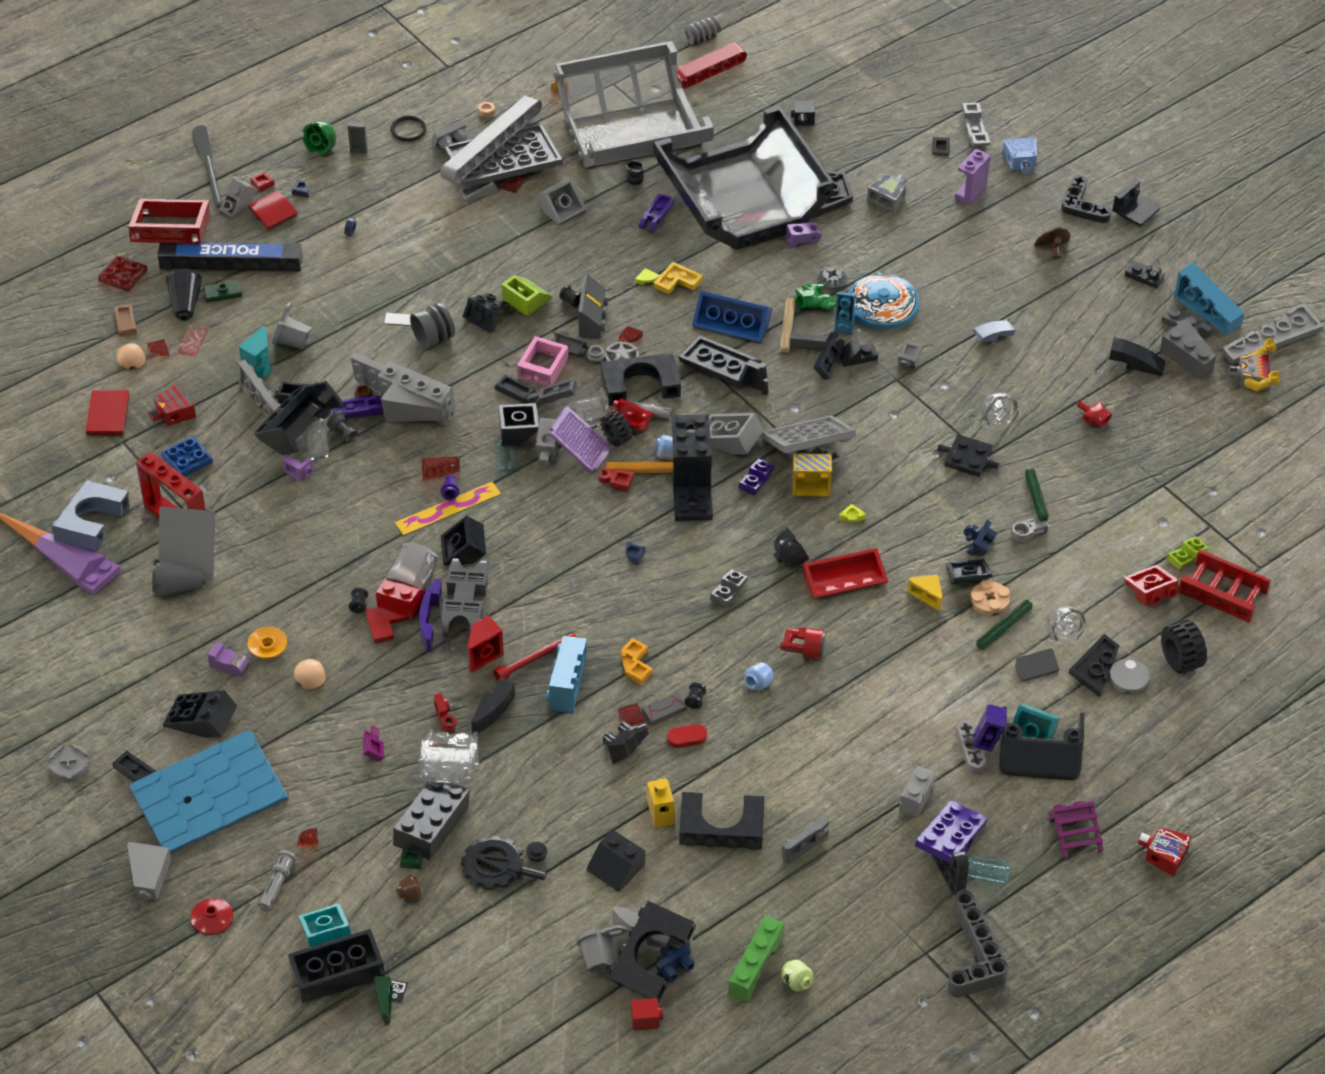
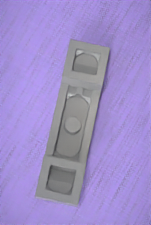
(974, 125)

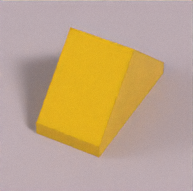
(926, 589)

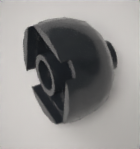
(789, 549)

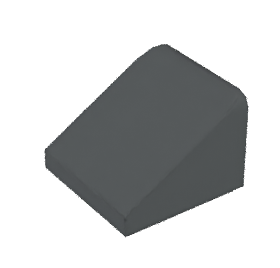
(941, 145)

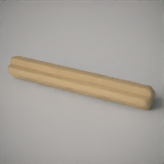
(787, 325)

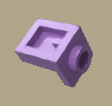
(296, 469)

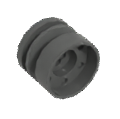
(432, 325)

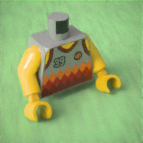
(1255, 369)

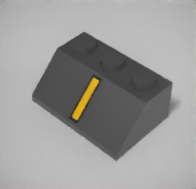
(592, 308)

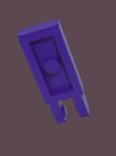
(656, 211)
(361, 406)

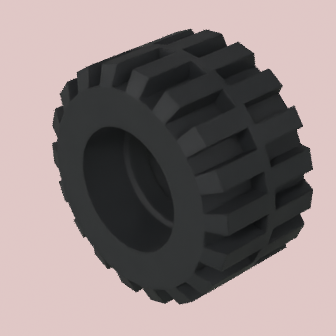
(1184, 646)

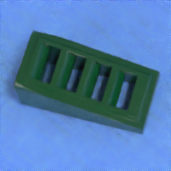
(384, 993)

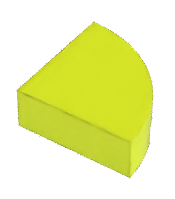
(646, 276)
(852, 514)

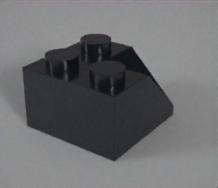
(517, 423)

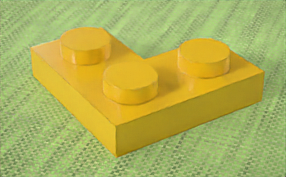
(675, 275)

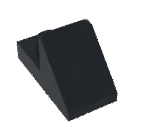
(854, 353)

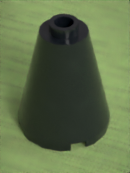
(184, 292)

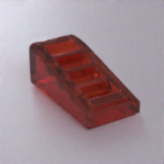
(439, 467)

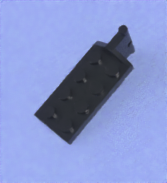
(726, 364)

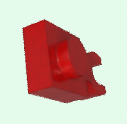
(618, 479)

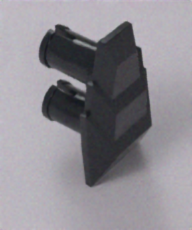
(626, 742)

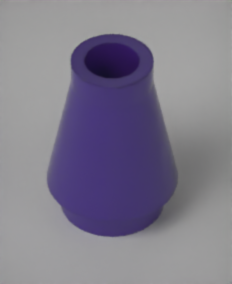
(450, 488)

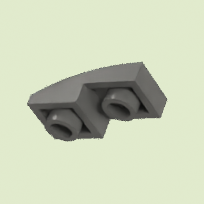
(729, 588)

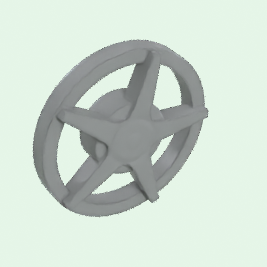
(621, 353)

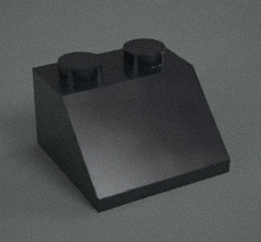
(463, 541)
(616, 860)

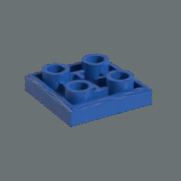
(187, 456)

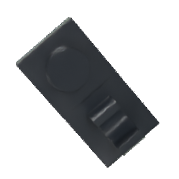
(1145, 274)

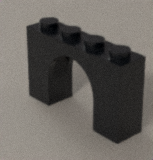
(660, 367)
(744, 834)
(652, 921)

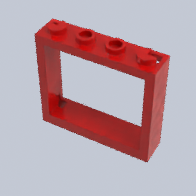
(169, 232)
(152, 471)

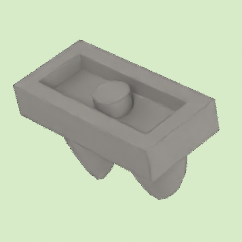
(445, 135)

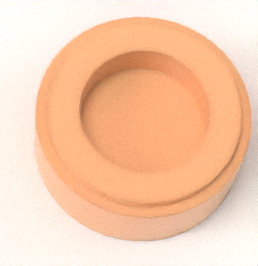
(486, 109)

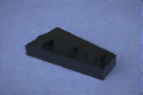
(1095, 664)

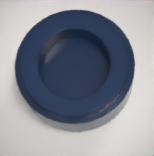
(350, 226)

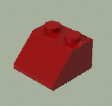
(399, 598)
(484, 643)

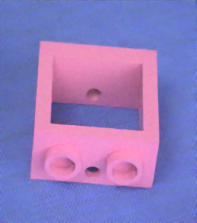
(545, 376)

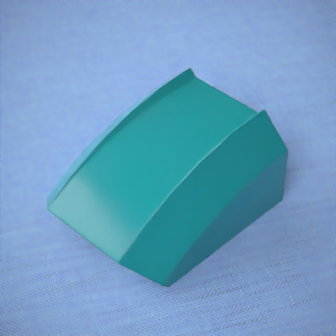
(324, 925)

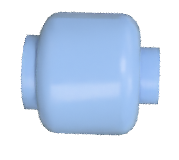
(664, 448)
(759, 676)

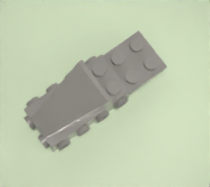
(404, 392)

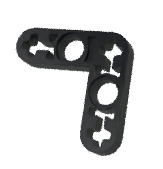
(1077, 204)
(955, 872)

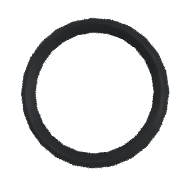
(404, 118)

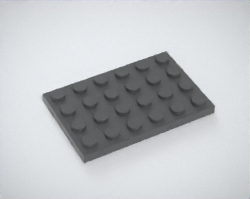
(523, 153)

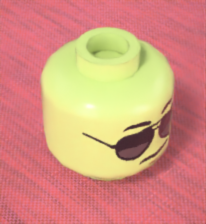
(797, 975)

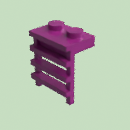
(1075, 813)

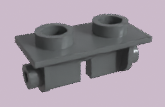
(576, 344)

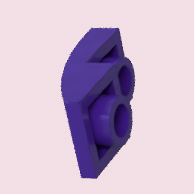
(757, 476)

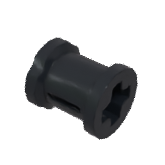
(570, 295)
(358, 600)
(695, 695)

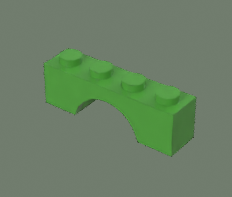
(749, 968)

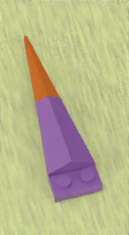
(85, 567)

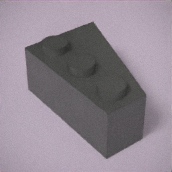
(1188, 349)

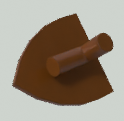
(1054, 237)

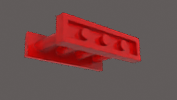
(1218, 599)

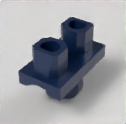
(977, 536)
(673, 959)

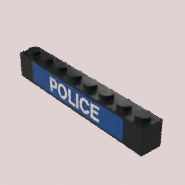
(231, 256)

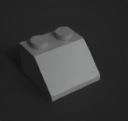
(561, 201)

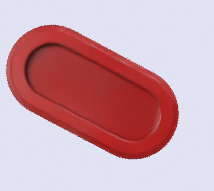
(687, 736)

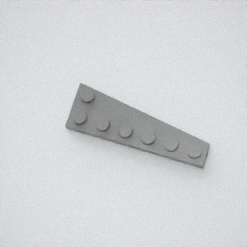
(1293, 326)
(255, 387)

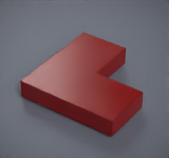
(379, 623)

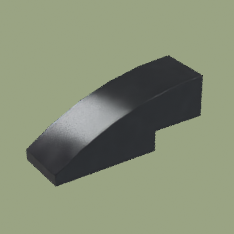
(1136, 357)
(493, 705)

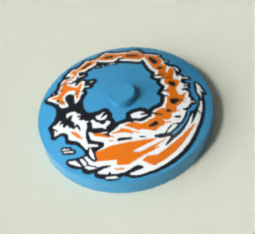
(884, 301)

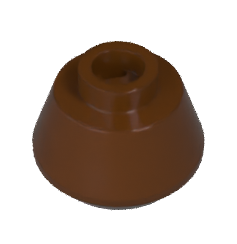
(409, 889)

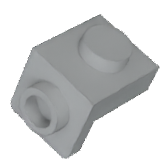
(909, 354)

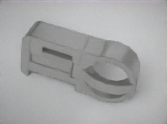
(1030, 527)

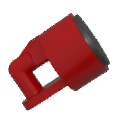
(813, 642)

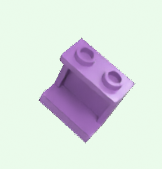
(976, 170)

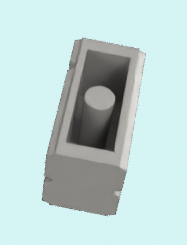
(917, 791)

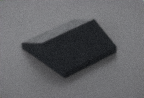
(968, 570)

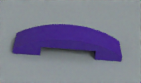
(431, 598)

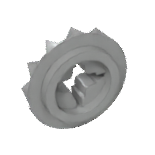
(834, 281)

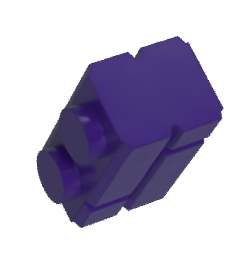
(990, 728)

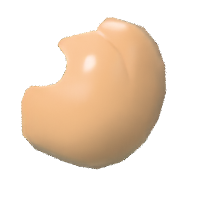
(130, 355)
(310, 674)

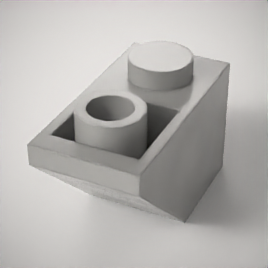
(237, 197)

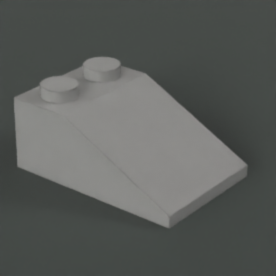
(734, 432)

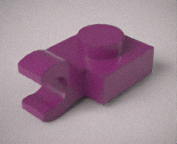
(372, 745)

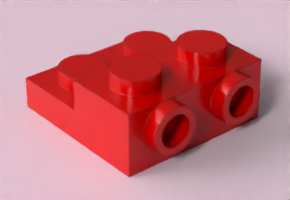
(1152, 585)

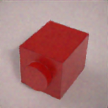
(646, 1014)

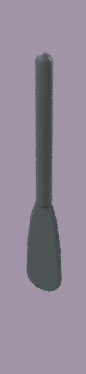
(203, 144)

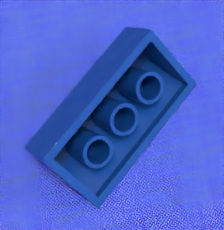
(732, 316)

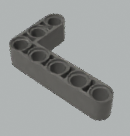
(981, 946)

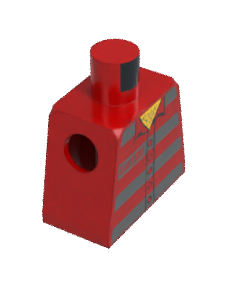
(173, 406)

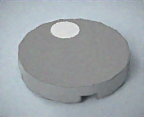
(1129, 676)

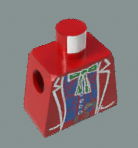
(1166, 849)

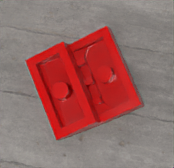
(272, 210)

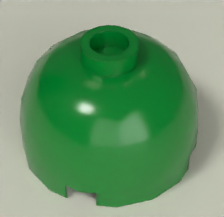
(319, 137)

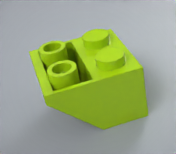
(524, 295)

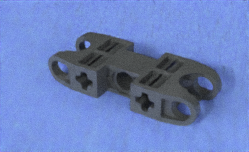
(465, 586)

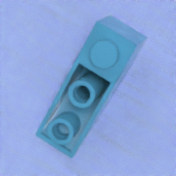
(845, 313)

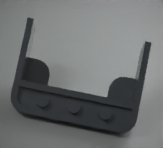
(296, 415)
(1041, 756)

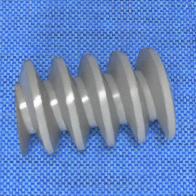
(702, 29)

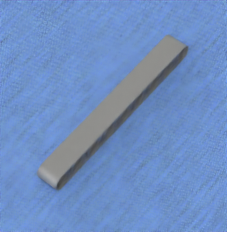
(490, 139)

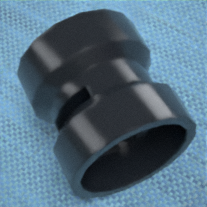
(635, 172)

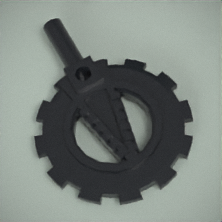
(508, 866)

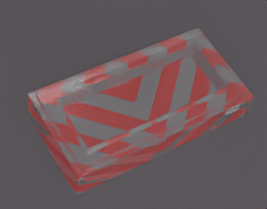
(192, 340)

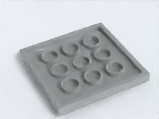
(809, 434)

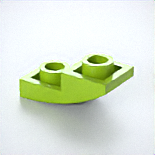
(1187, 553)

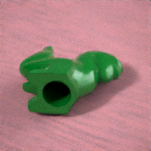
(812, 299)

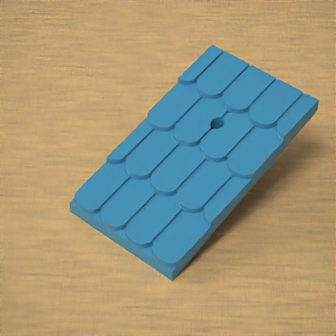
(224, 786)

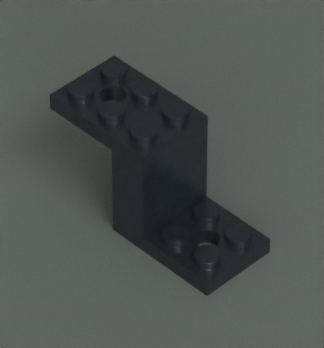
(691, 467)

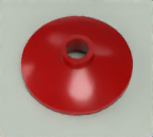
(211, 923)

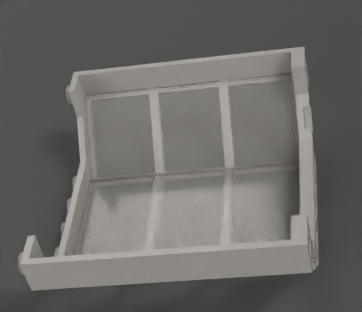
(626, 103)

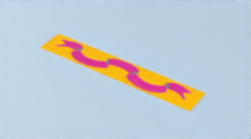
(447, 508)

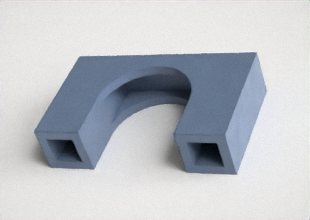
(90, 498)

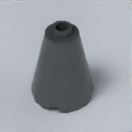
(175, 578)

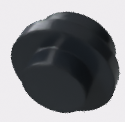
(536, 851)

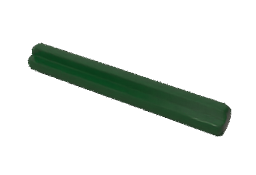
(1036, 494)
(1004, 624)

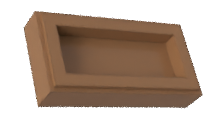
(125, 320)

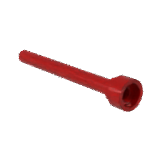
(504, 671)

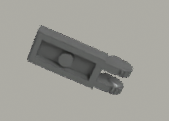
(805, 839)

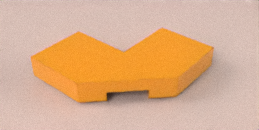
(633, 667)

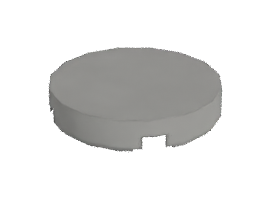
(68, 762)

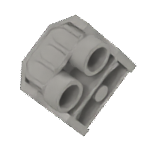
(413, 565)

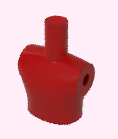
(1096, 414)

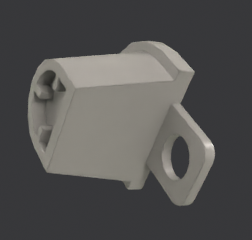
(290, 331)
(600, 947)

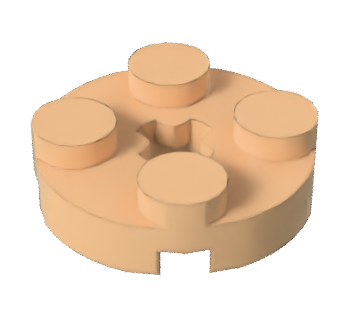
(990, 589)

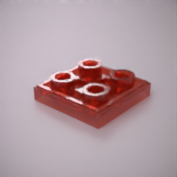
(122, 273)

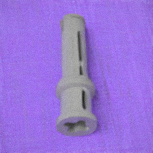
(279, 873)

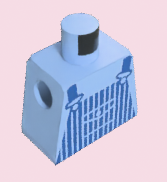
(1020, 153)

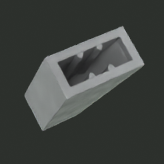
(148, 869)

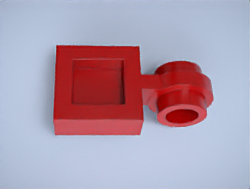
(442, 706)

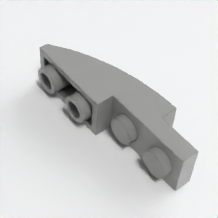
(627, 918)

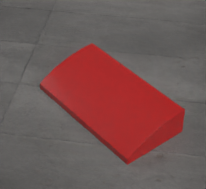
(844, 573)

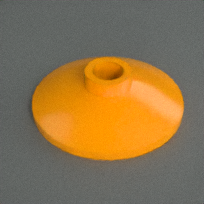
(267, 642)

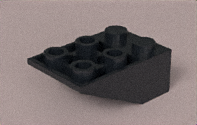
(201, 713)

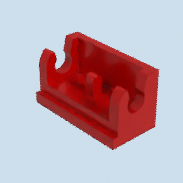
(637, 416)

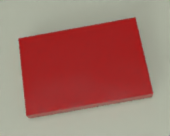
(107, 412)

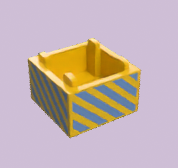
(811, 475)

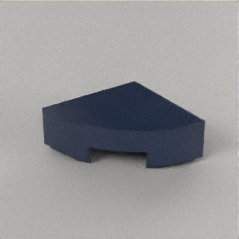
(300, 189)
(634, 552)

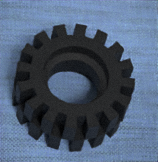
(616, 428)

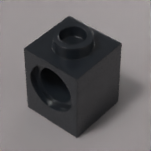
(803, 112)

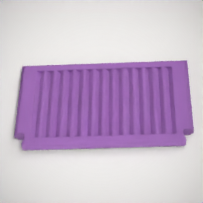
(579, 439)

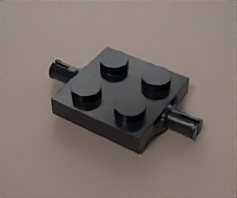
(968, 455)

